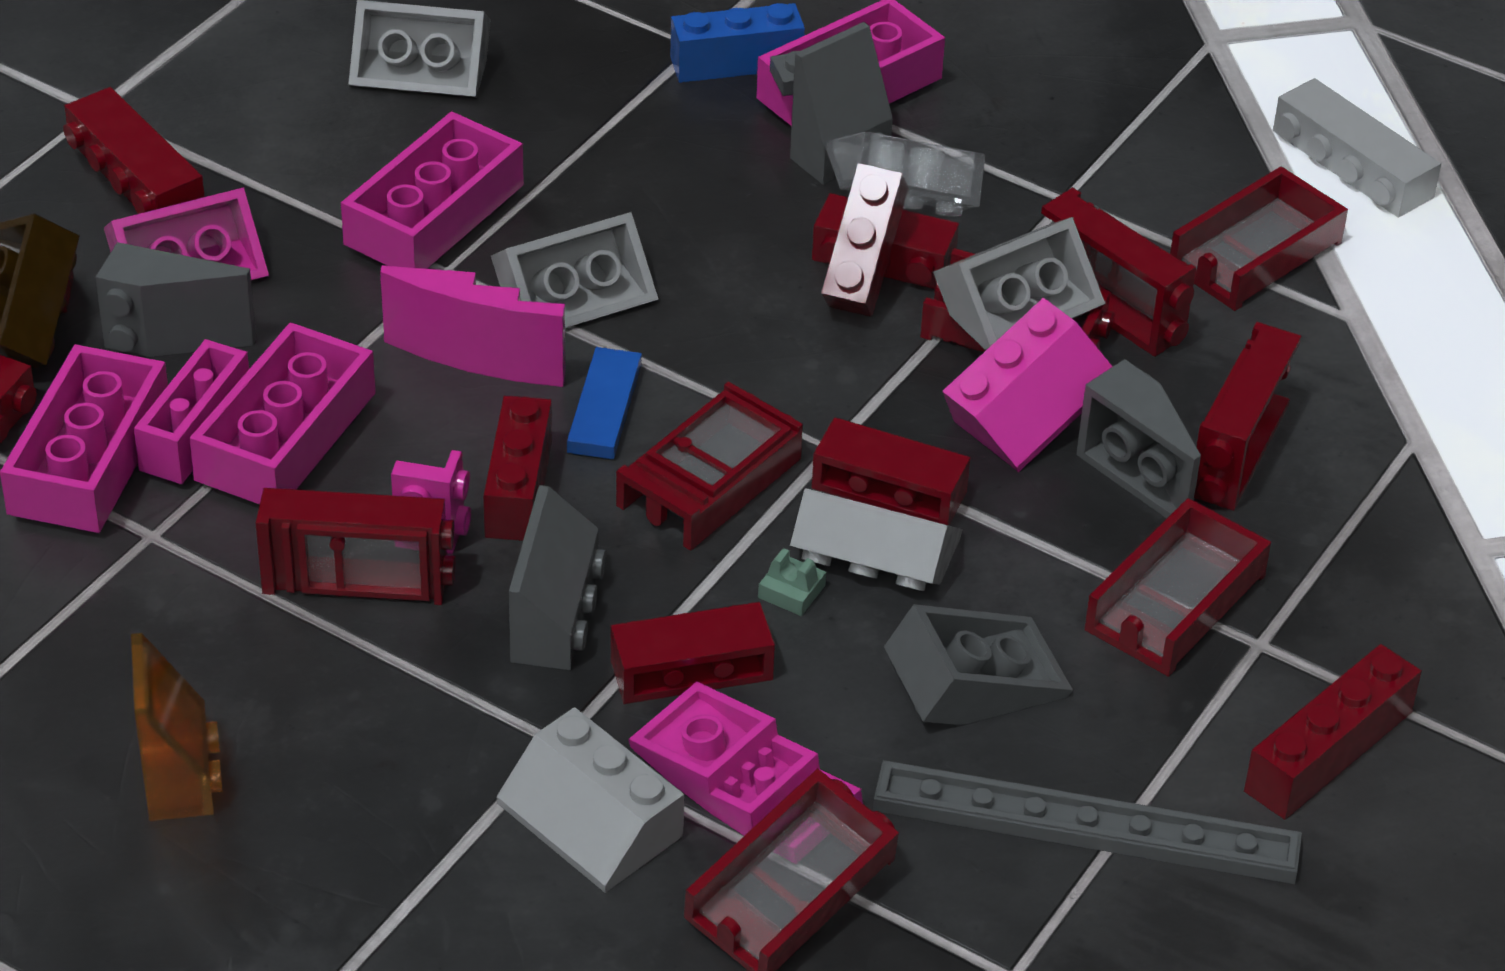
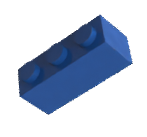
(730, 40)

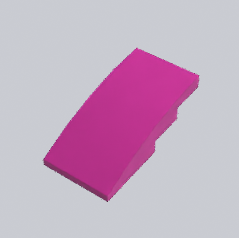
(473, 325)
(725, 756)

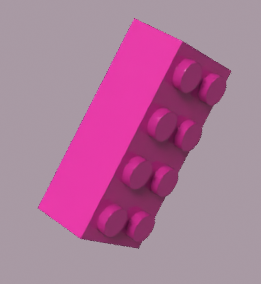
(905, 46)
(432, 193)
(283, 414)
(82, 439)

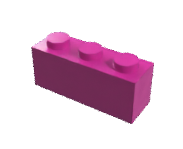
(183, 406)

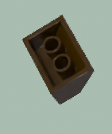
(33, 284)

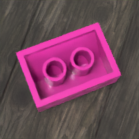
(205, 228)
(1026, 385)

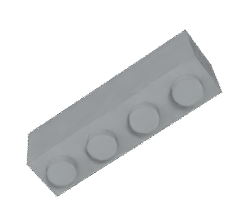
(1356, 147)

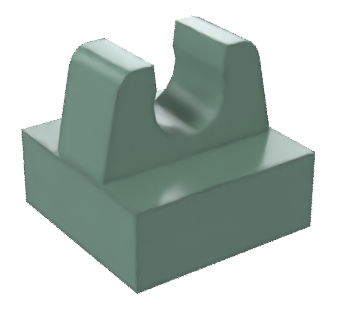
(792, 583)

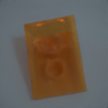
(173, 738)

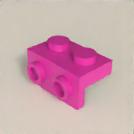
(437, 482)

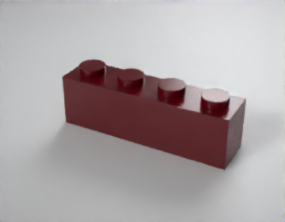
(130, 152)
(1332, 731)

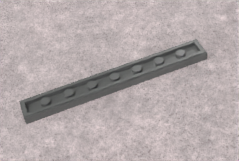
(1088, 822)

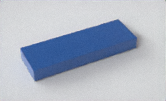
(604, 403)

